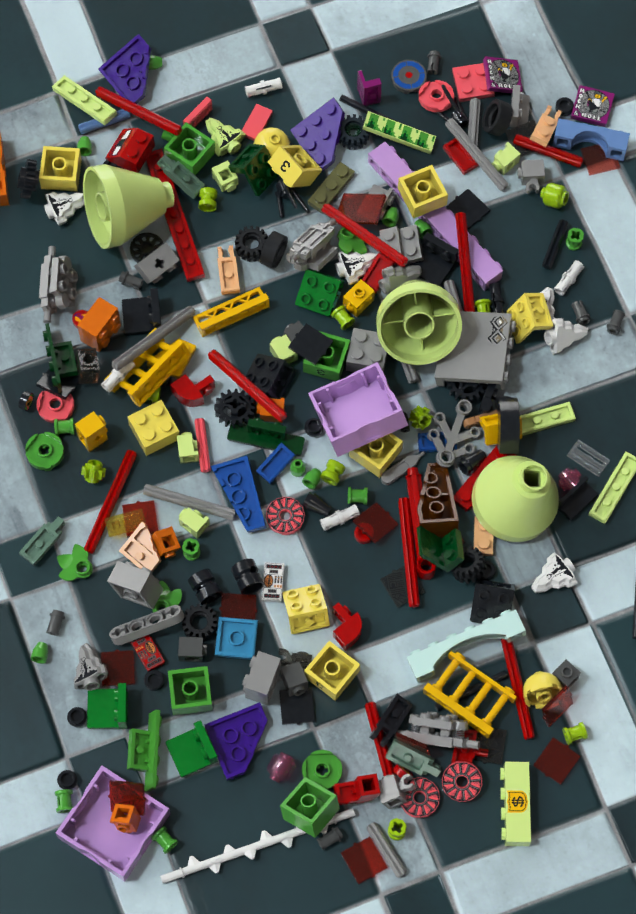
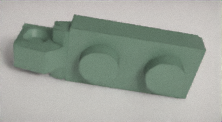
(181, 176)
(42, 541)
(412, 759)

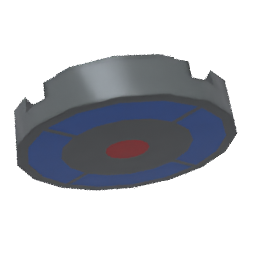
(408, 76)

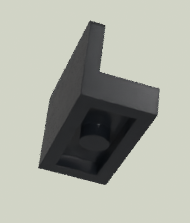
(577, 499)

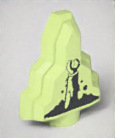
(225, 137)

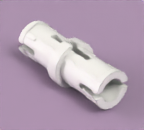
(275, 84)
(569, 278)
(117, 376)
(339, 517)

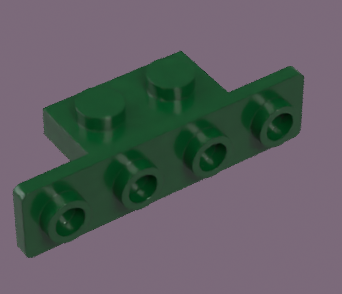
(63, 359)
(266, 436)

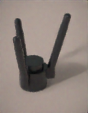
(459, 114)
(287, 192)

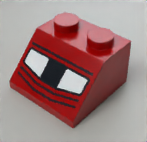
(131, 149)

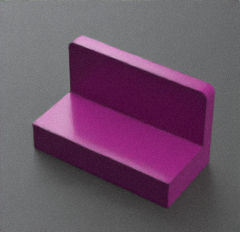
(369, 90)

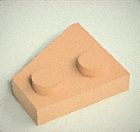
(141, 549)

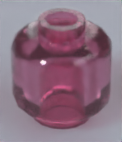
(281, 767)

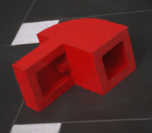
(191, 394)
(350, 630)
(358, 791)

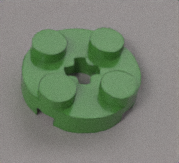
(47, 461)
(329, 761)

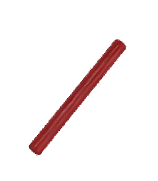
(138, 110)
(365, 235)
(465, 264)
(247, 385)
(110, 501)
(408, 551)
(517, 687)

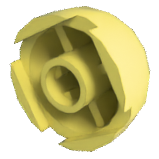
(272, 139)
(540, 689)

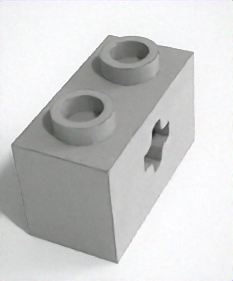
(149, 271)

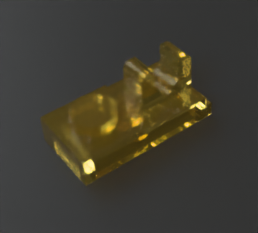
(124, 522)

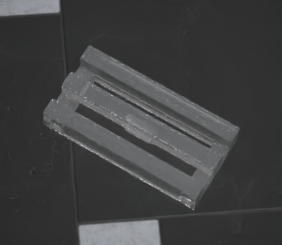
(585, 464)

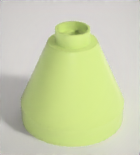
(122, 203)
(418, 323)
(515, 498)

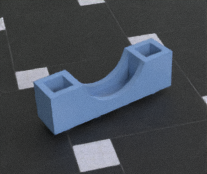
(611, 141)

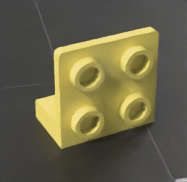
(530, 314)
(306, 608)

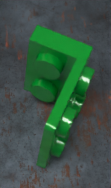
(318, 292)
(108, 708)
(192, 750)

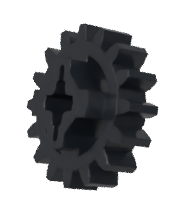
(28, 179)
(468, 392)
(243, 409)

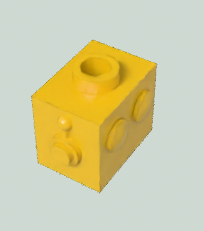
(358, 298)

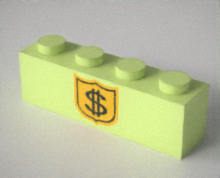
(516, 804)

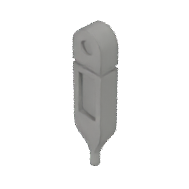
(400, 468)

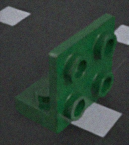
(255, 166)
(442, 552)

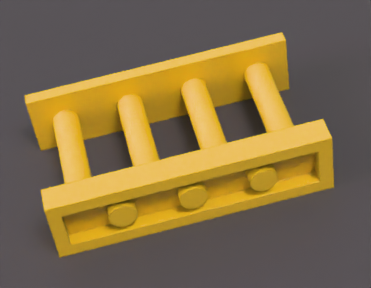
(157, 374)
(468, 713)

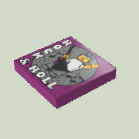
(501, 74)
(592, 106)

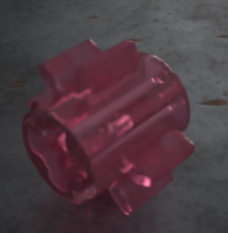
(568, 478)

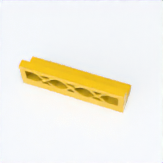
(231, 314)

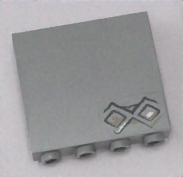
(481, 350)

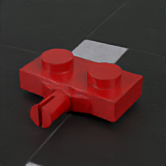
(468, 754)

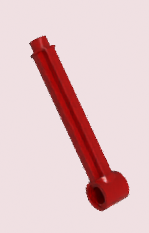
(414, 488)

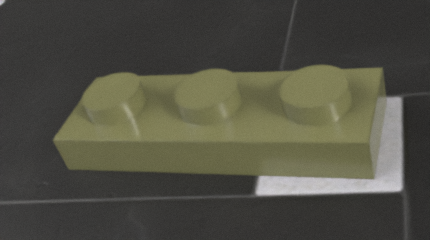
(331, 186)

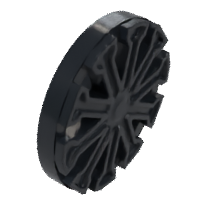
(145, 247)

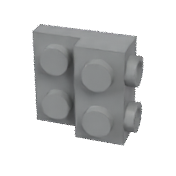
(405, 241)

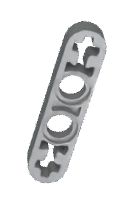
(125, 632)

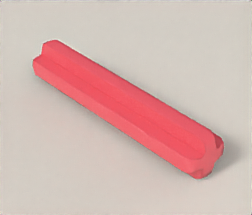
(202, 445)

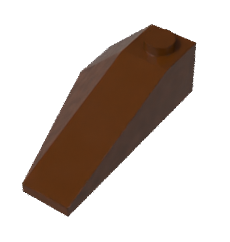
(437, 503)

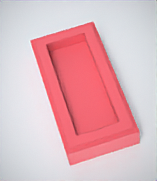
(199, 112)
(257, 121)

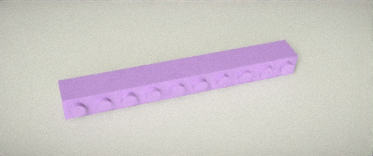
(442, 221)

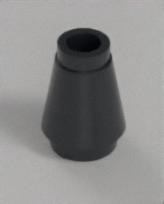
(471, 462)
(316, 504)

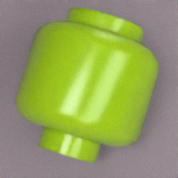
(554, 195)

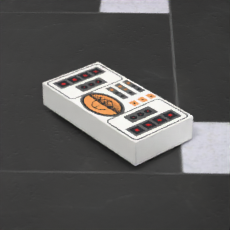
(273, 582)

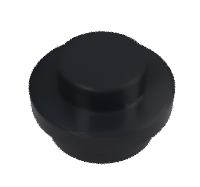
(313, 427)
(77, 717)
(67, 780)

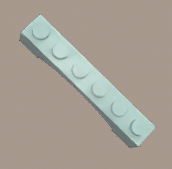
(506, 626)

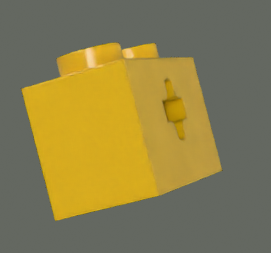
(92, 431)

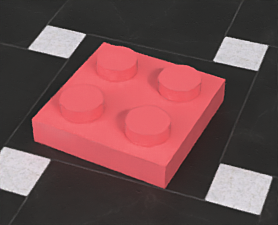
(471, 82)

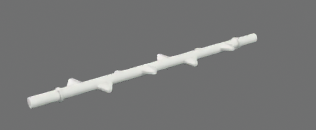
(248, 850)

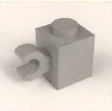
(531, 174)
(394, 790)

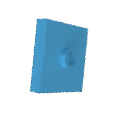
(236, 638)

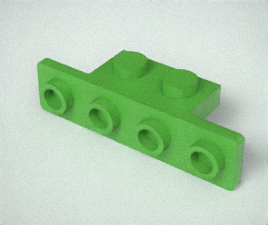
(144, 750)

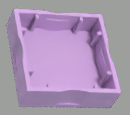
(358, 409)
(92, 834)

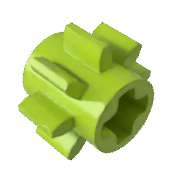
(420, 417)
(93, 471)

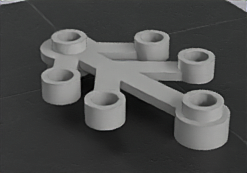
(452, 437)

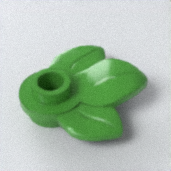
(349, 242)
(73, 562)
(168, 597)

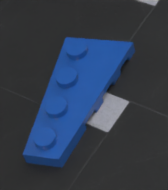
(240, 488)

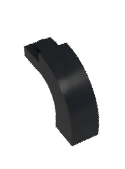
(508, 425)

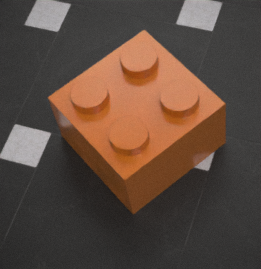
(99, 324)

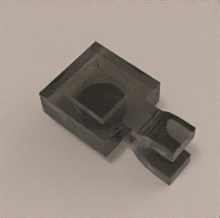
(302, 657)

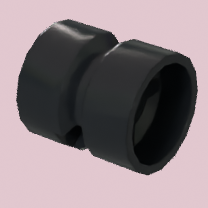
(246, 574)
(206, 588)

